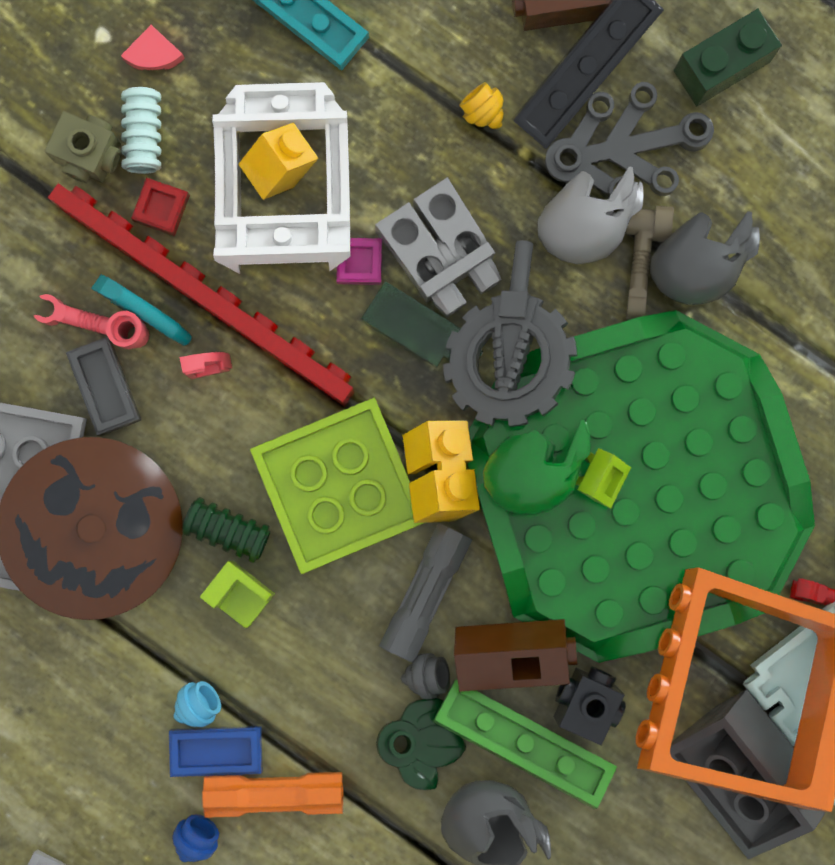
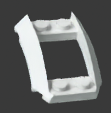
(282, 236)

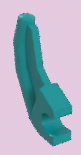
(145, 311)

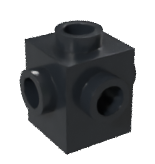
(593, 718)

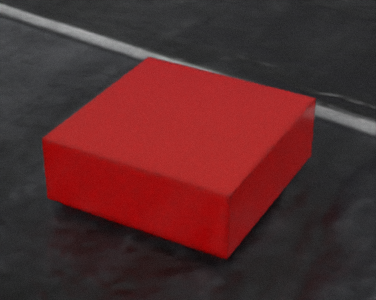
(160, 206)

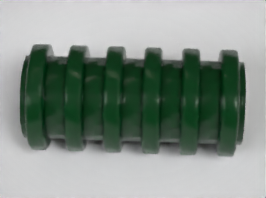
(226, 530)

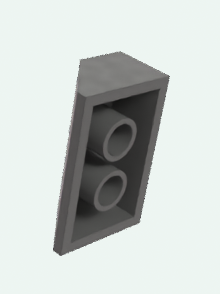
(746, 743)

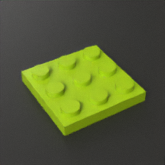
(336, 485)

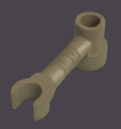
(647, 227)

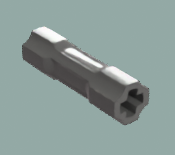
(425, 592)

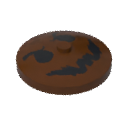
(89, 528)

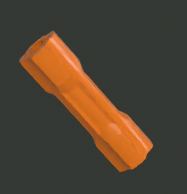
(241, 795)

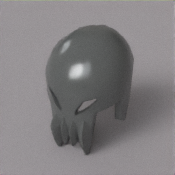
(698, 269)
(488, 822)

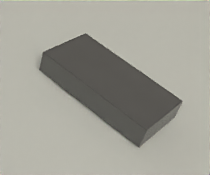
(103, 386)

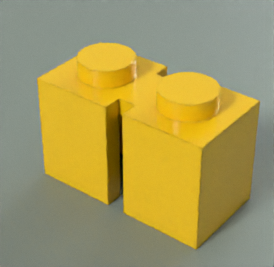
(450, 489)

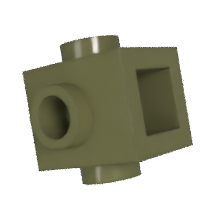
(84, 147)

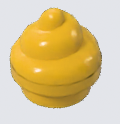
(483, 107)

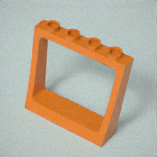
(812, 765)

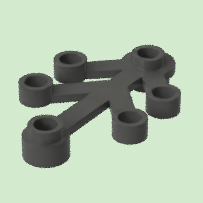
(621, 147)

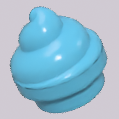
(197, 704)

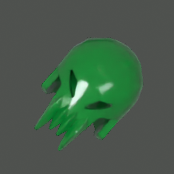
(523, 474)

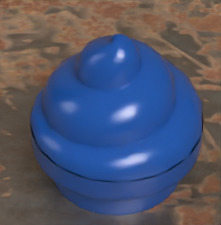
(195, 838)

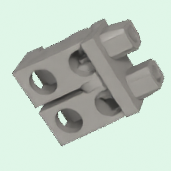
(443, 262)

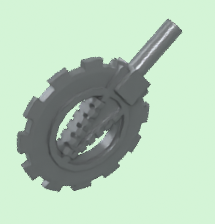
(512, 324)

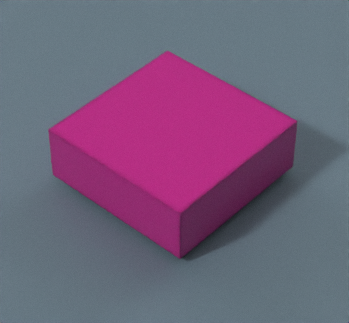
(364, 265)

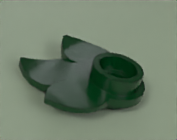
(426, 748)

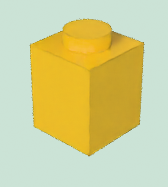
(278, 161)

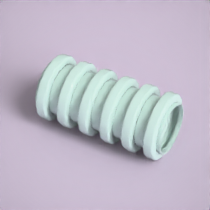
(141, 130)

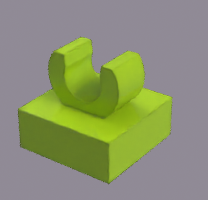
(603, 477)

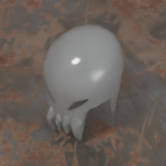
(585, 227)

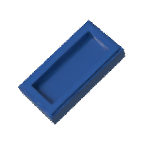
(215, 751)

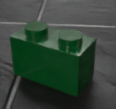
(727, 57)

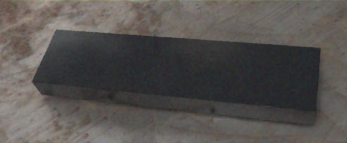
(585, 68)

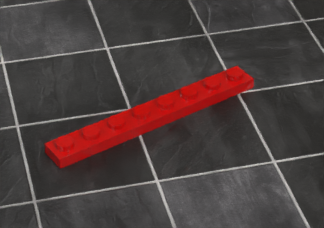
(189, 280)

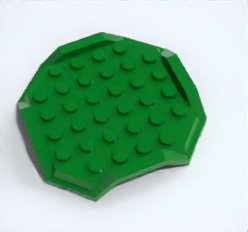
(706, 488)

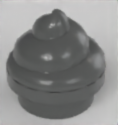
(427, 676)

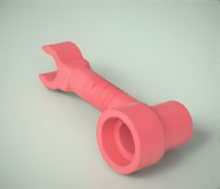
(114, 327)

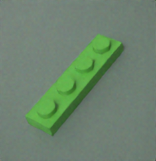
(526, 745)

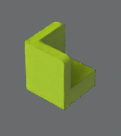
(237, 594)

